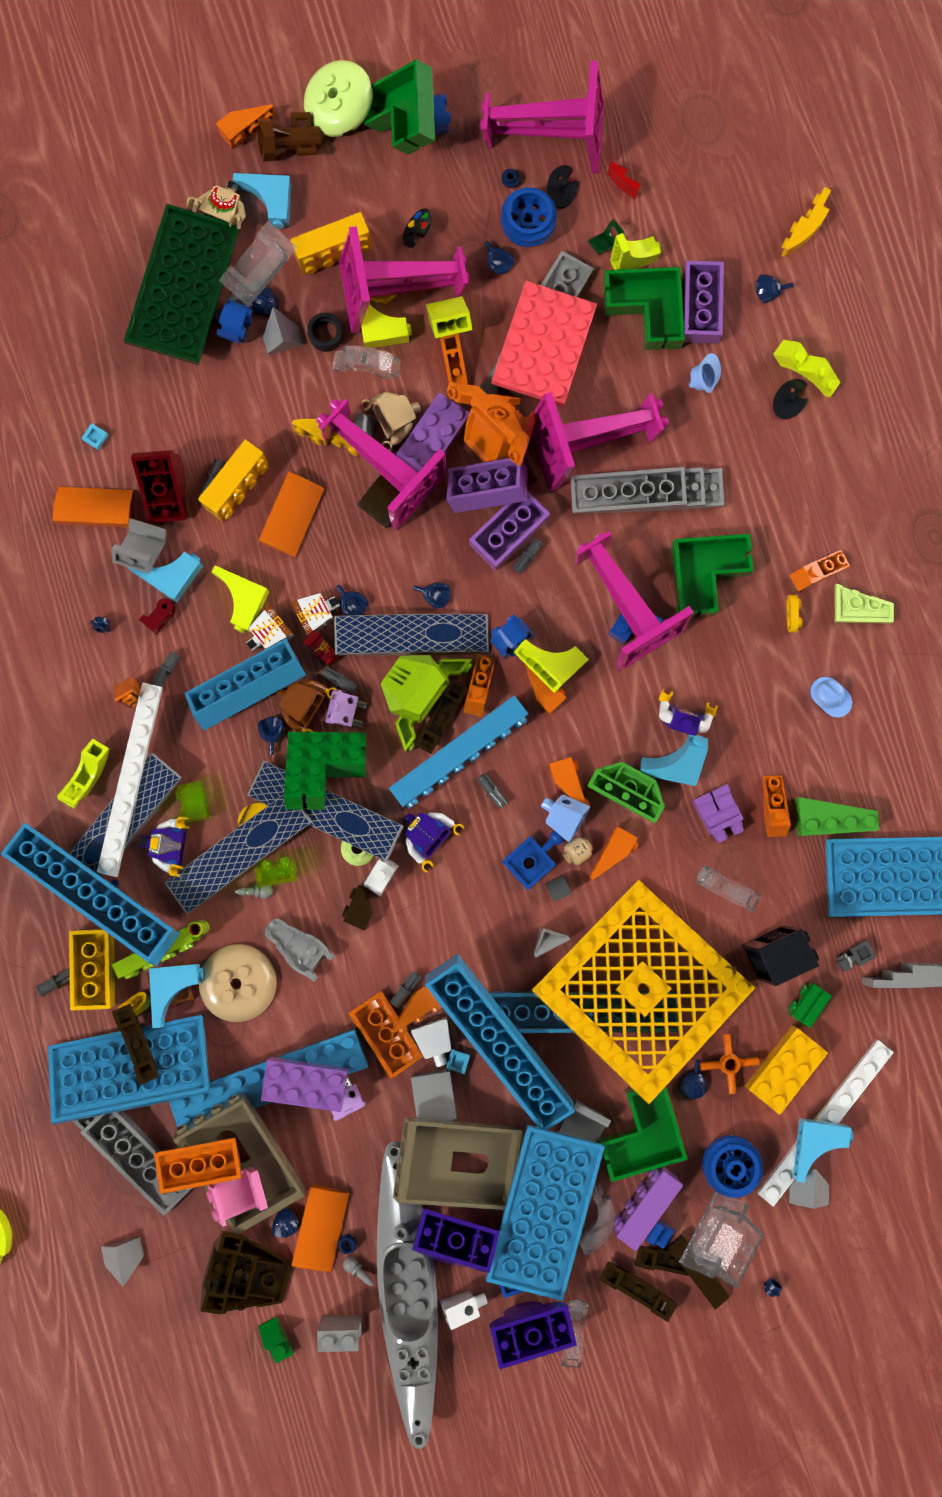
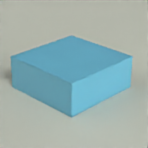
(95, 436)
(458, 1061)

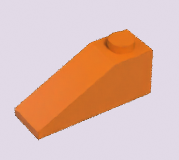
(453, 359)
(616, 849)

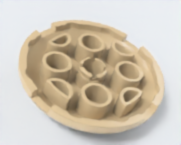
(256, 977)

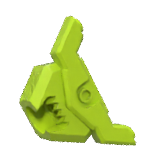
(414, 688)

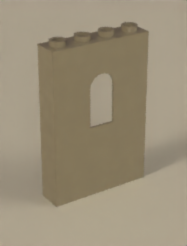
(426, 1162)
(276, 1174)

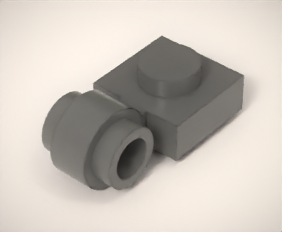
(860, 953)

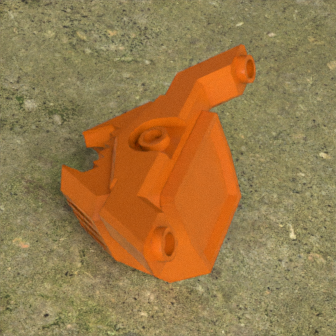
(493, 425)

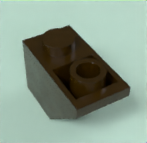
(359, 911)

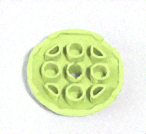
(349, 106)

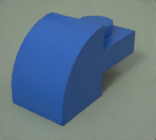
(661, 1234)

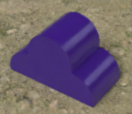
(455, 1241)
(531, 1332)

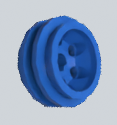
(536, 231)
(744, 1178)

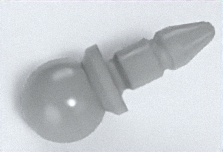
(262, 892)
(352, 1266)

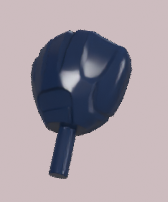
(499, 259)
(769, 288)
(265, 302)
(435, 594)
(352, 602)
(271, 731)
(693, 1083)
(285, 1223)

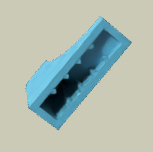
(272, 191)
(174, 577)
(682, 765)
(166, 984)
(815, 1139)

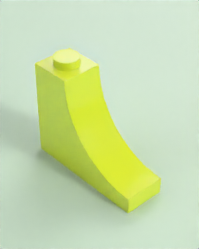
(634, 254)
(384, 330)
(247, 598)
(551, 667)

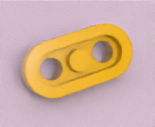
(793, 606)
(139, 1002)

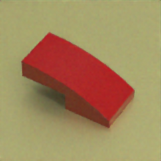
(618, 176)

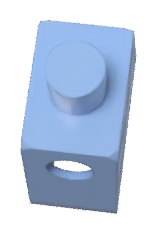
(565, 815)

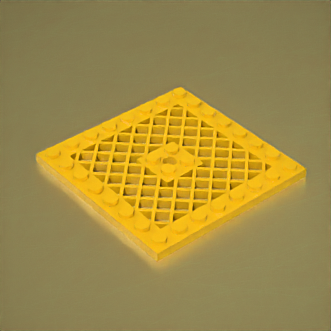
(736, 991)

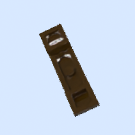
(441, 716)
(136, 1044)
(658, 1258)
(708, 1286)
(638, 1290)

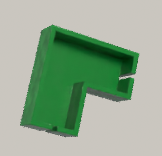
(405, 106)
(655, 295)
(701, 561)
(318, 756)
(649, 1145)

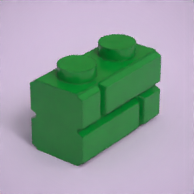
(808, 1004)

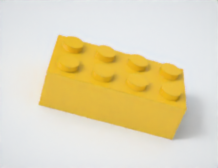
(325, 244)
(234, 481)
(91, 969)
(786, 1069)

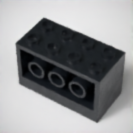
(781, 955)

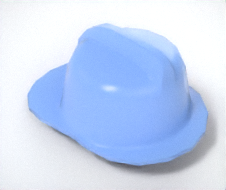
(706, 374)
(831, 697)

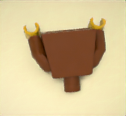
(302, 702)

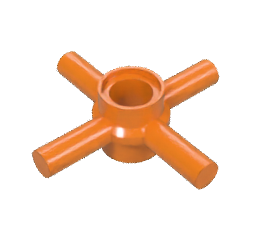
(737, 1063)

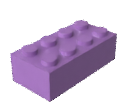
(703, 301)
(436, 429)
(486, 485)
(508, 530)
(304, 1084)
(646, 1207)

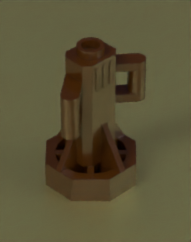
(277, 139)

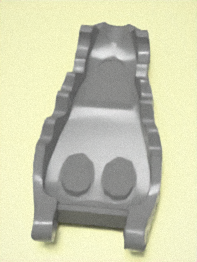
(300, 949)

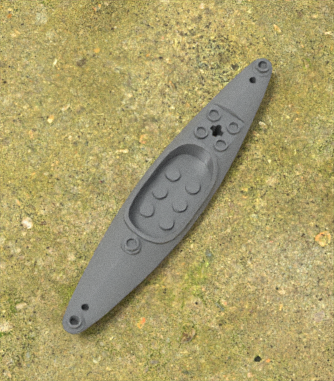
(407, 1305)

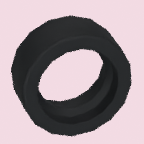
(325, 318)

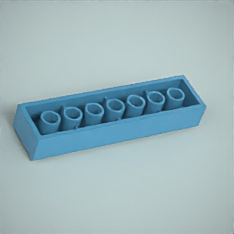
(458, 752)

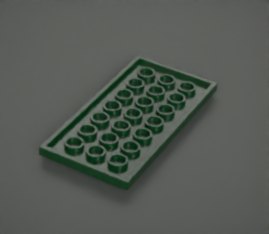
(181, 284)

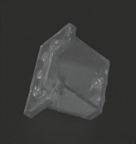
(258, 264)
(723, 1241)

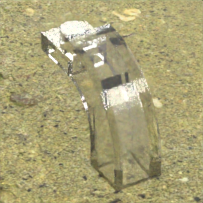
(366, 359)
(727, 889)
(599, 1230)
(574, 1356)

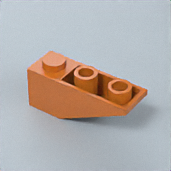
(241, 124)
(819, 570)
(479, 685)
(127, 692)
(543, 694)
(566, 779)
(775, 807)
(419, 1004)

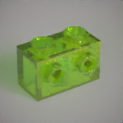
(277, 872)

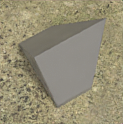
(281, 333)
(548, 940)
(812, 1193)
(123, 1258)

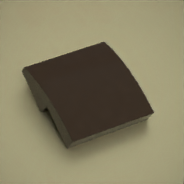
(378, 499)

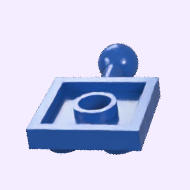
(542, 861)

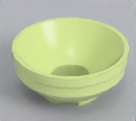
(355, 859)

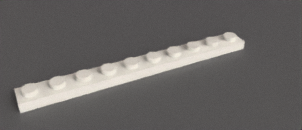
(129, 779)
(832, 1112)

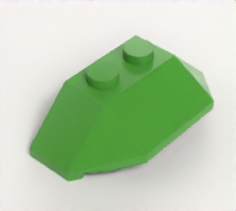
(629, 789)

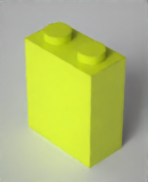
(449, 317)

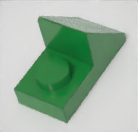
(275, 1340)

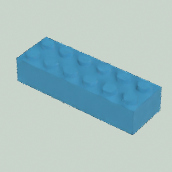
(244, 684)

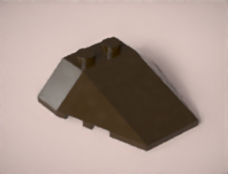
(242, 1275)

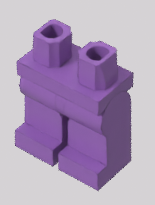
(718, 812)

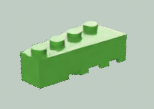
(823, 818)

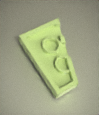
(861, 608)

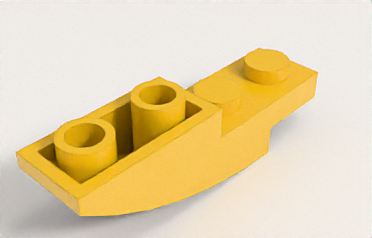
(808, 225)
(310, 428)

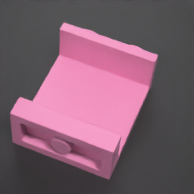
(236, 1196)

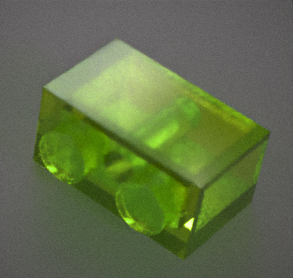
(193, 802)

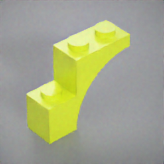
(814, 368)

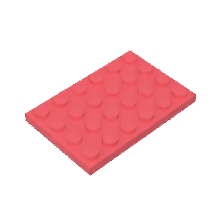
(544, 343)

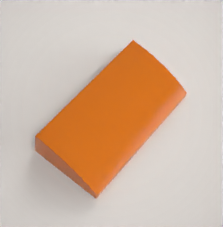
(93, 507)
(291, 514)
(375, 1023)
(197, 1165)
(320, 1228)

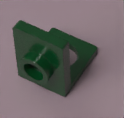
(605, 241)

